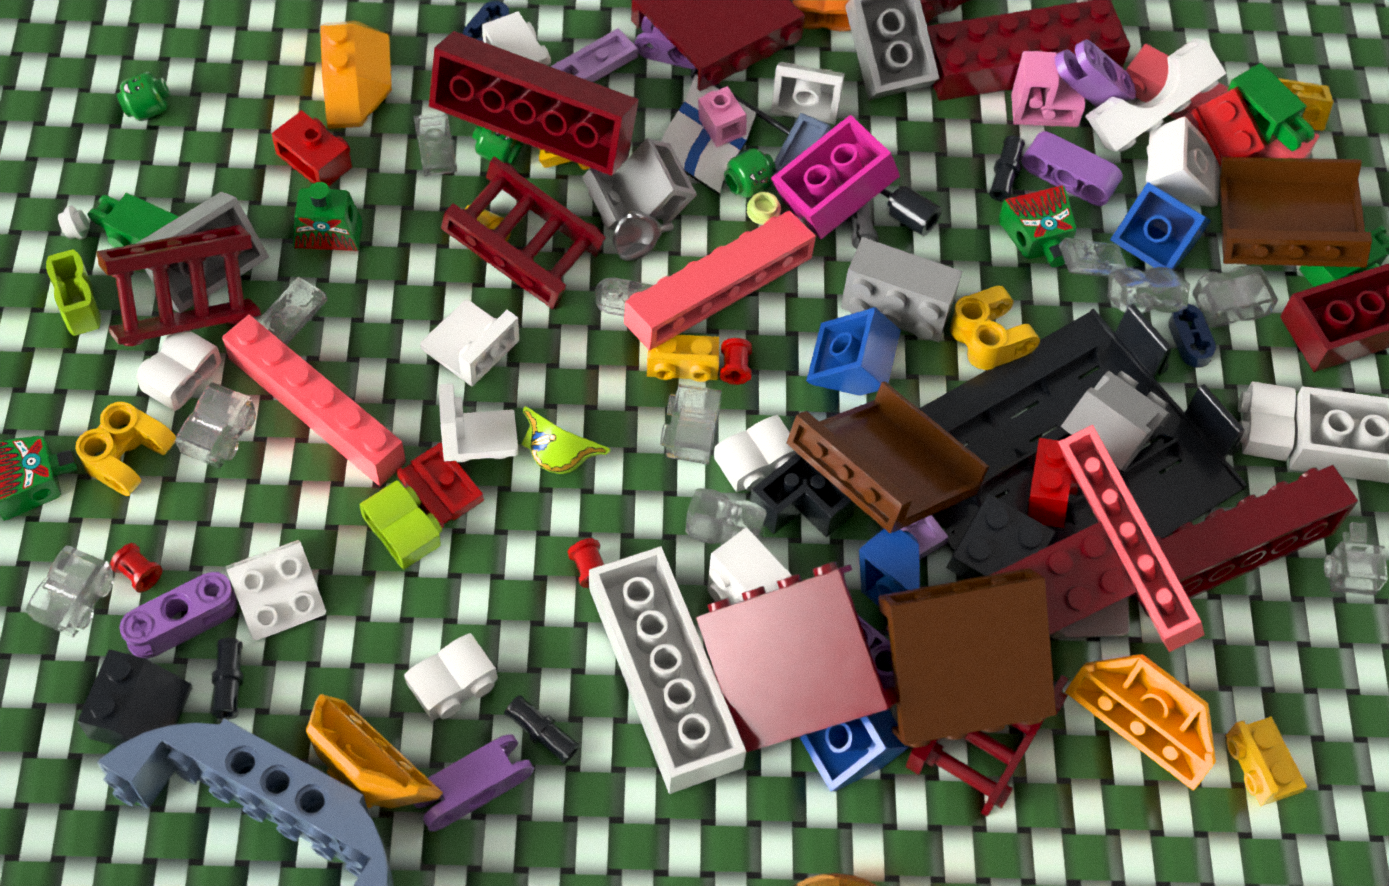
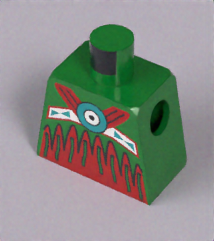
(326, 219)
(1039, 223)
(30, 474)

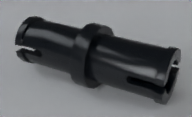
(1007, 168)
(227, 678)
(542, 729)

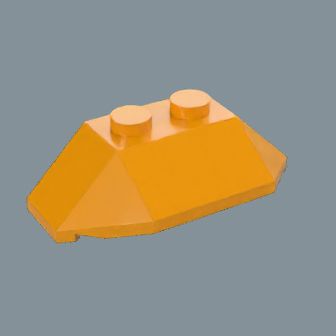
(353, 72)
(1150, 713)
(364, 758)

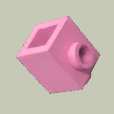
(722, 116)

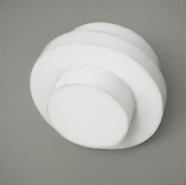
(73, 223)

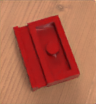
(1229, 126)
(441, 485)

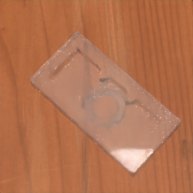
(435, 144)
(1091, 257)
(293, 310)

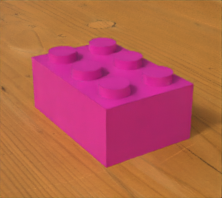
(836, 176)

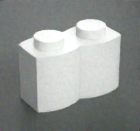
(178, 368)
(1268, 420)
(754, 453)
(451, 677)

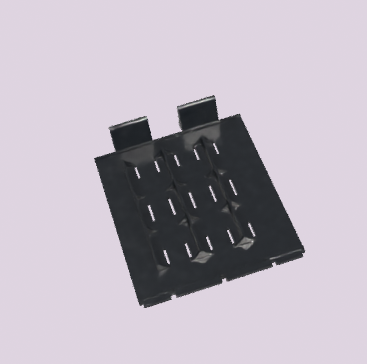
(983, 408)

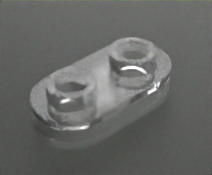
(615, 302)

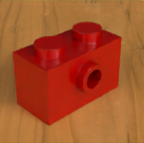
(312, 149)
(1051, 485)

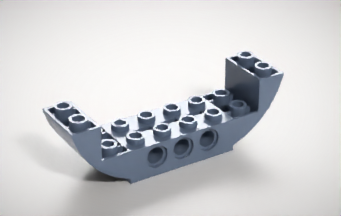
(259, 778)

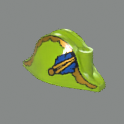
(556, 448)

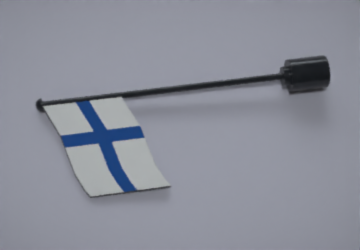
(708, 163)

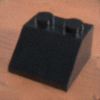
(131, 699)

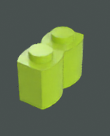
(73, 292)
(401, 524)

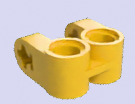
(986, 340)
(114, 442)

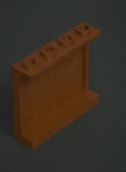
(1292, 212)
(889, 459)
(970, 656)

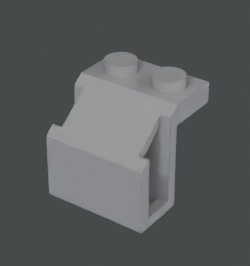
(646, 182)
(1119, 415)

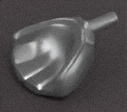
(637, 235)

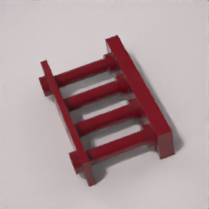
(158, 256)
(516, 263)
(997, 792)

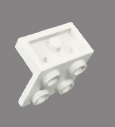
(471, 341)
(475, 433)
(276, 590)

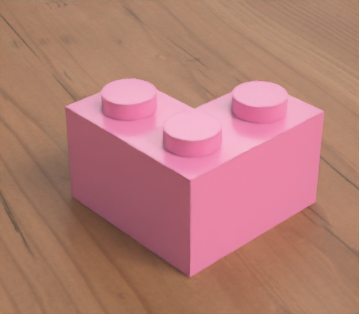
(1042, 94)

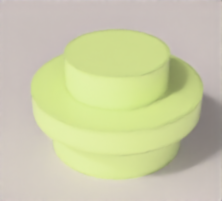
(763, 207)

